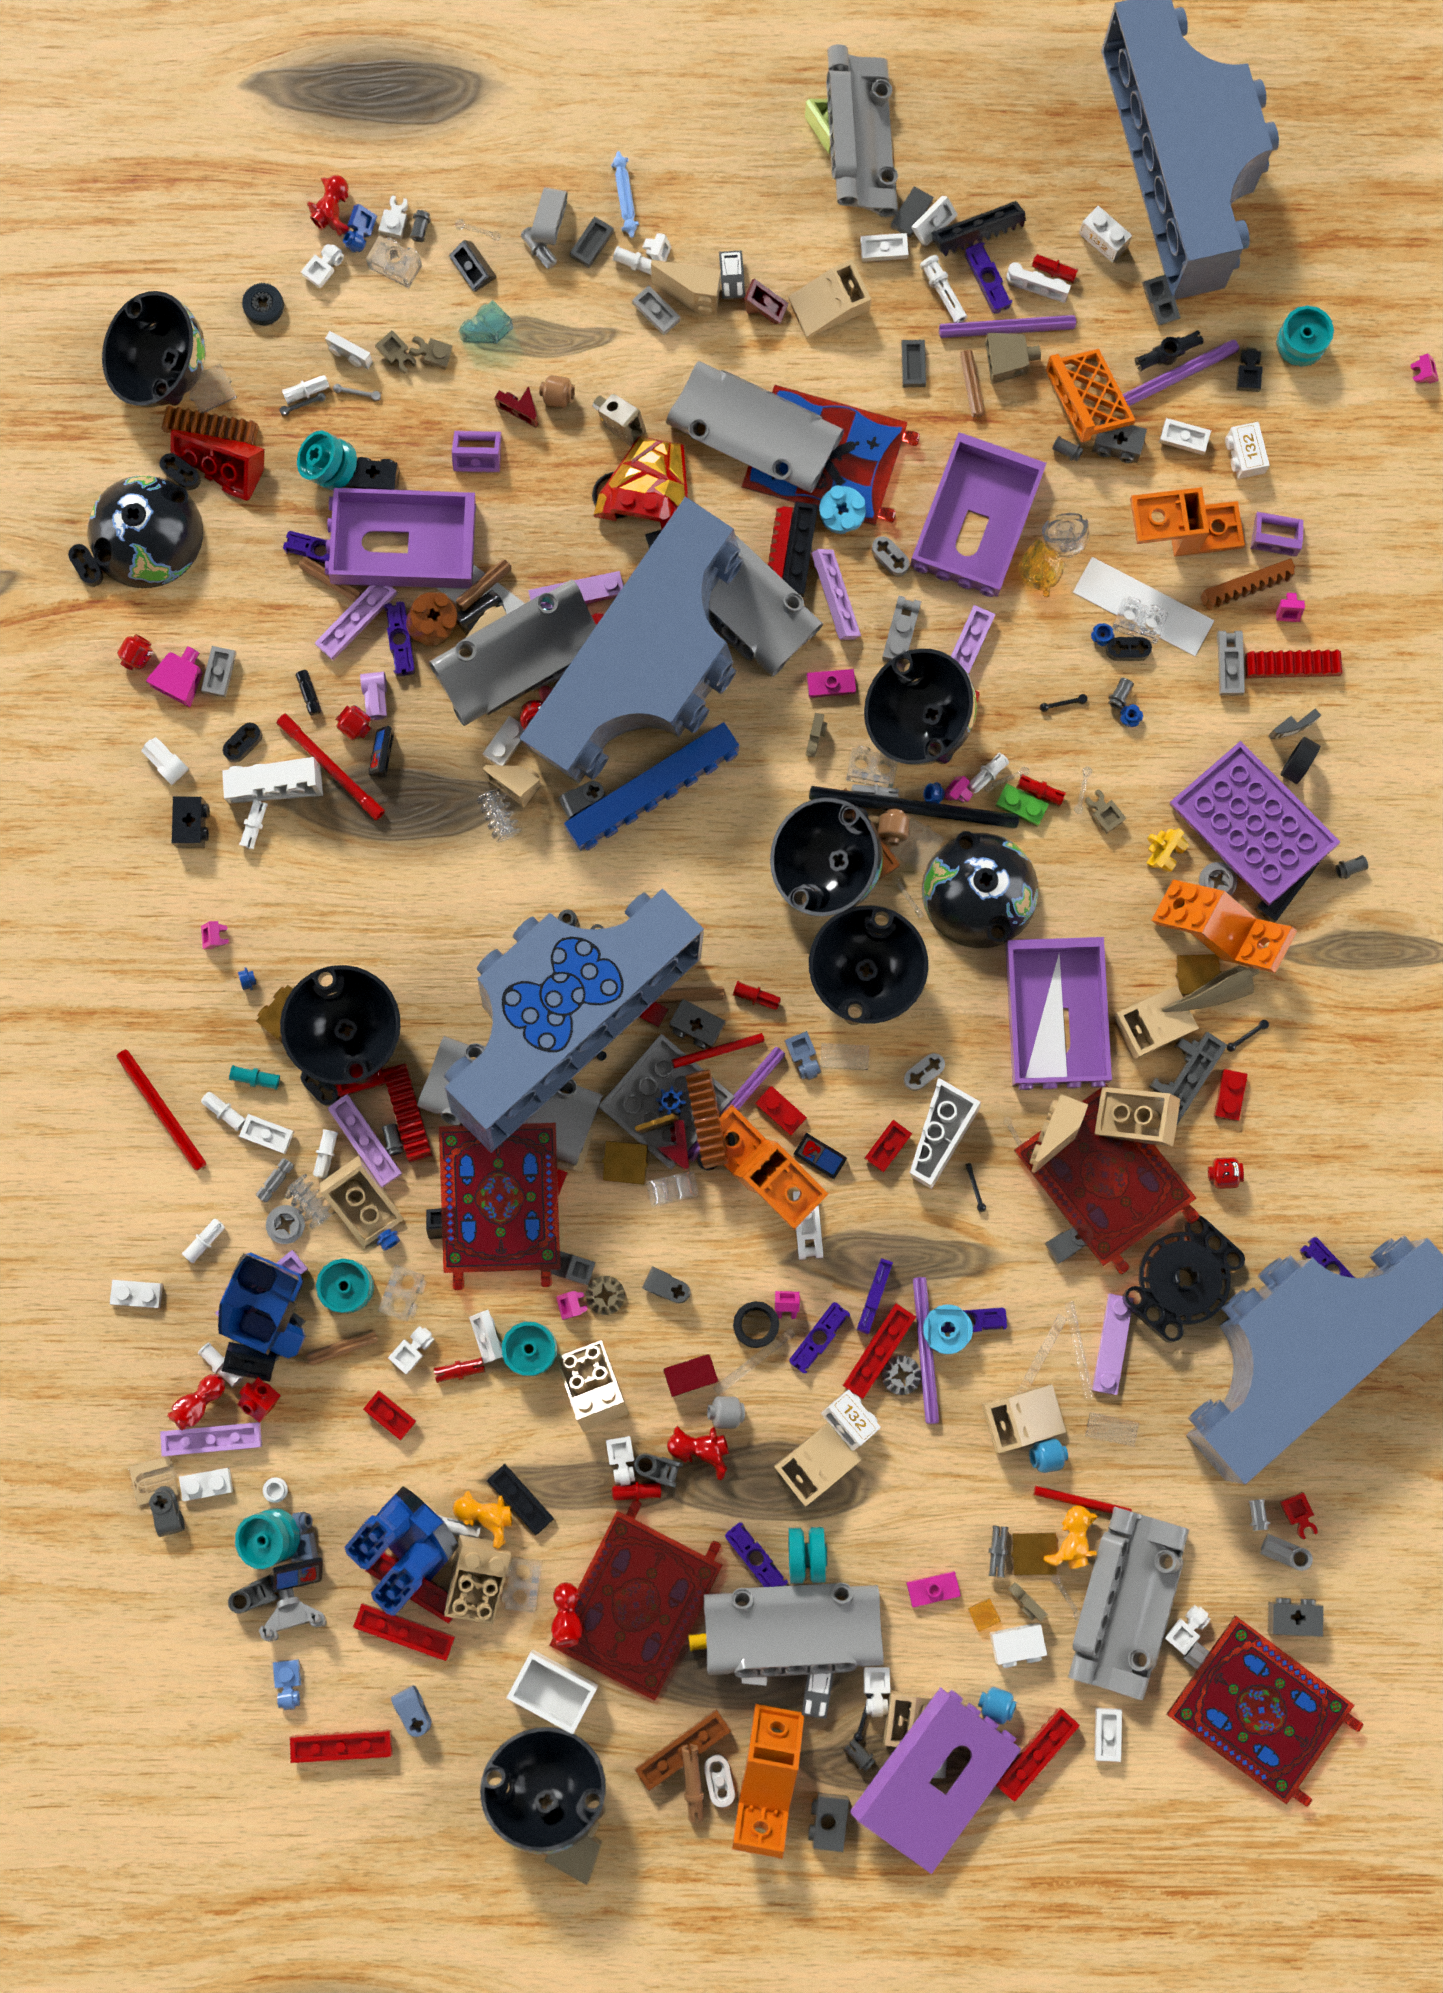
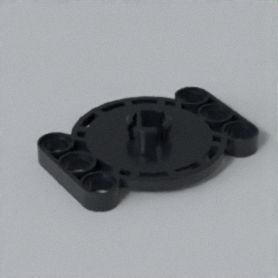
(1163, 1279)

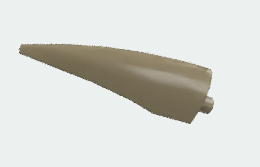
(1221, 989)

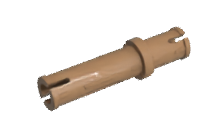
(693, 1793)

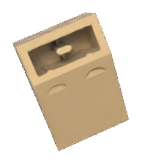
(831, 299)
(1149, 1028)
(1064, 1125)
(592, 1386)
(1023, 1418)
(817, 1464)
(476, 1579)
(902, 1714)

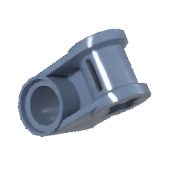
(410, 1708)

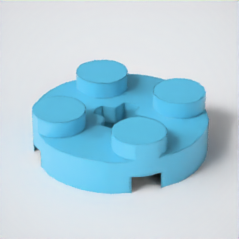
(847, 521)
(958, 1319)

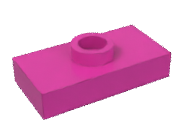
(831, 683)
(933, 1589)

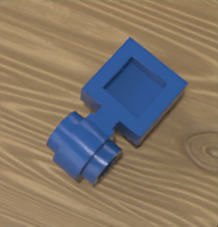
(362, 223)

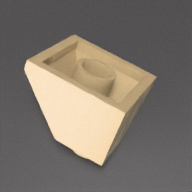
(514, 781)

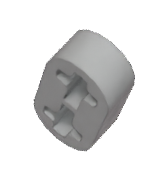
(886, 560)
(920, 1067)

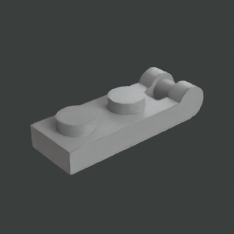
(901, 628)
(1230, 663)

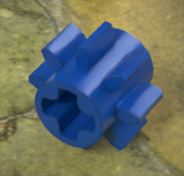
(675, 1107)

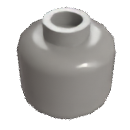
(726, 1412)

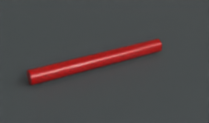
(717, 1050)
(1076, 1500)

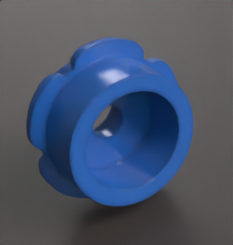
(1102, 628)
(1127, 720)
(934, 793)
(247, 979)
(388, 1239)

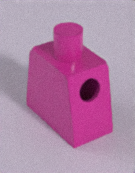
(177, 676)

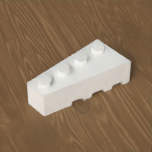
(273, 781)
(945, 1126)

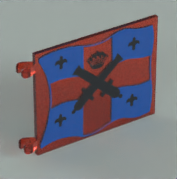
(859, 461)

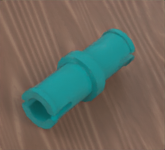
(254, 1077)

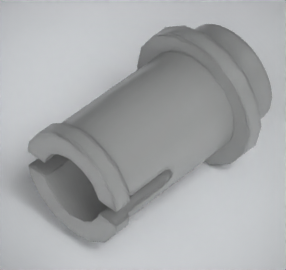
(1258, 1515)

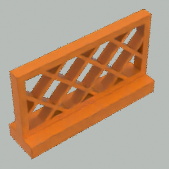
(1071, 398)

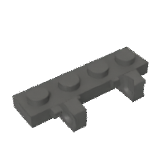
(1200, 1061)

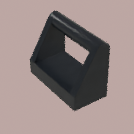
(469, 617)

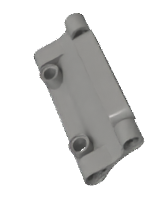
(861, 131)
(755, 426)
(757, 616)
(515, 653)
(570, 1111)
(1128, 1603)
(793, 1630)

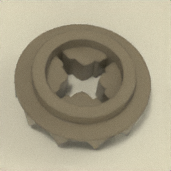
(615, 1301)

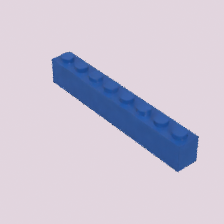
(652, 786)

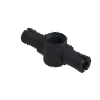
(1160, 356)

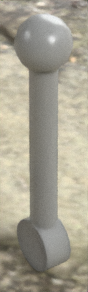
(376, 396)

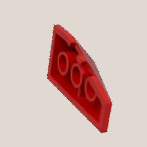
(228, 462)

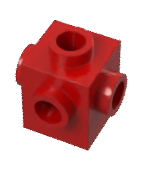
(258, 1399)

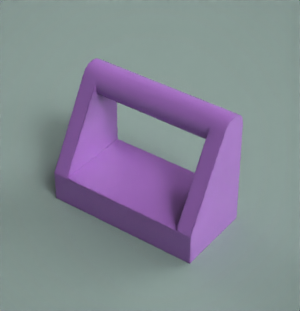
(476, 458)
(1274, 543)

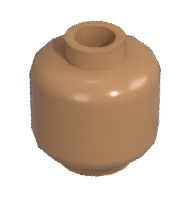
(557, 391)
(893, 827)

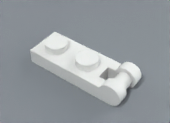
(1037, 283)
(808, 1230)

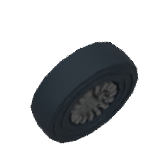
(262, 292)

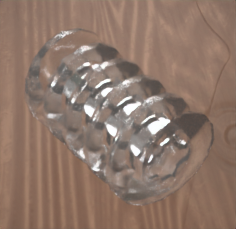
(498, 816)
(308, 1202)

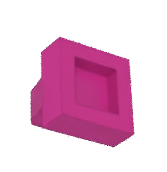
(1428, 369)
(1290, 608)
(958, 790)
(210, 935)
(787, 1302)
(569, 1305)

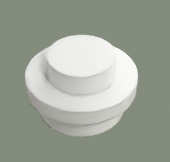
(275, 1490)

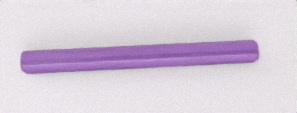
(1007, 326)
(1181, 372)
(747, 1089)
(925, 1352)

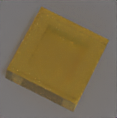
(984, 1614)

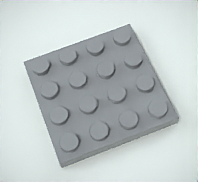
(634, 1097)

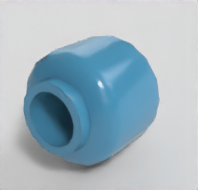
(1048, 1455)
(997, 1705)

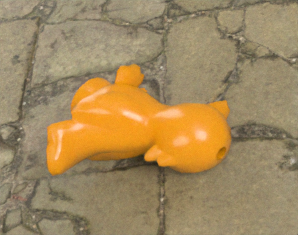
(491, 1515)
(1075, 1546)

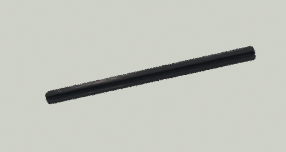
(918, 807)

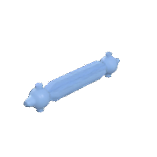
(625, 194)

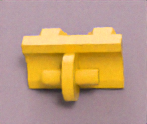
(1162, 847)

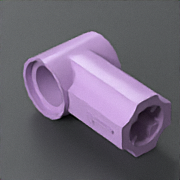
(374, 689)

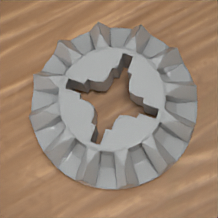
(1215, 869)
(274, 1221)
(891, 1369)

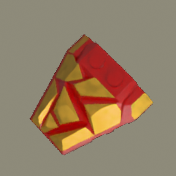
(646, 483)

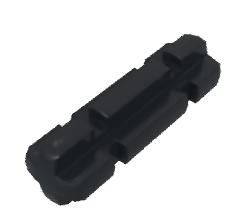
(308, 692)

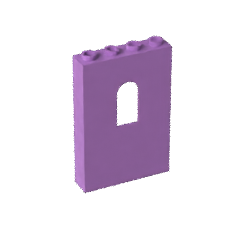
(989, 483)
(438, 543)
(1084, 993)
(913, 1812)

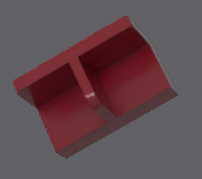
(690, 1375)

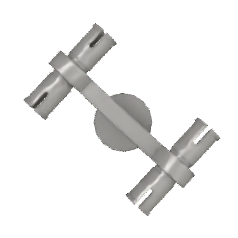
(290, 1614)

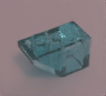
(486, 326)

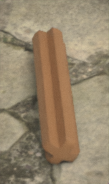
(972, 383)
(318, 572)
(483, 585)
(692, 994)
(342, 1347)

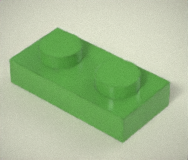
(1023, 804)

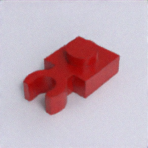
(1298, 1511)

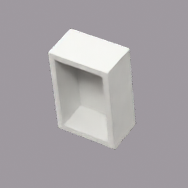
(552, 1691)

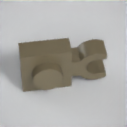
(394, 350)
(435, 352)
(818, 729)
(1106, 815)
(1030, 1607)

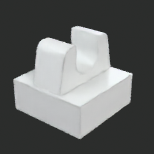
(658, 247)

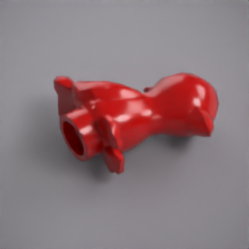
(327, 210)
(191, 1407)
(707, 1448)
(566, 1625)

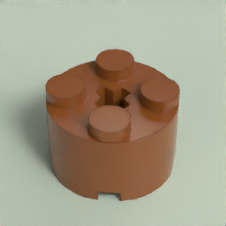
(437, 607)

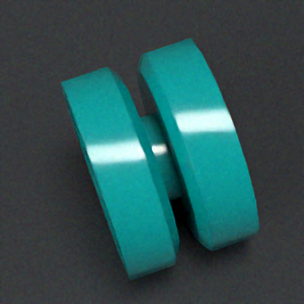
(1305, 336)
(326, 460)
(359, 1288)
(515, 1353)
(267, 1538)
(807, 1555)

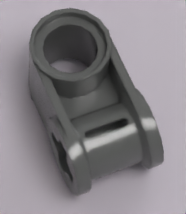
(579, 799)
(1064, 1245)
(662, 1285)
(659, 1469)
(166, 1516)
(254, 1594)

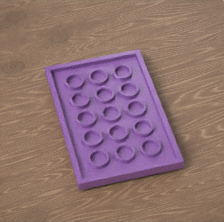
(1254, 823)

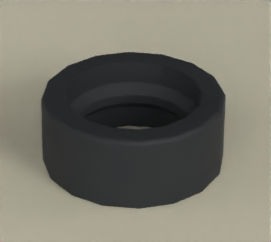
(1300, 760)
(769, 1311)

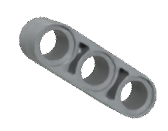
(549, 216)

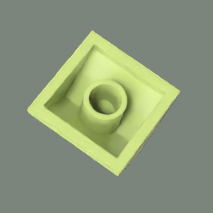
(817, 116)

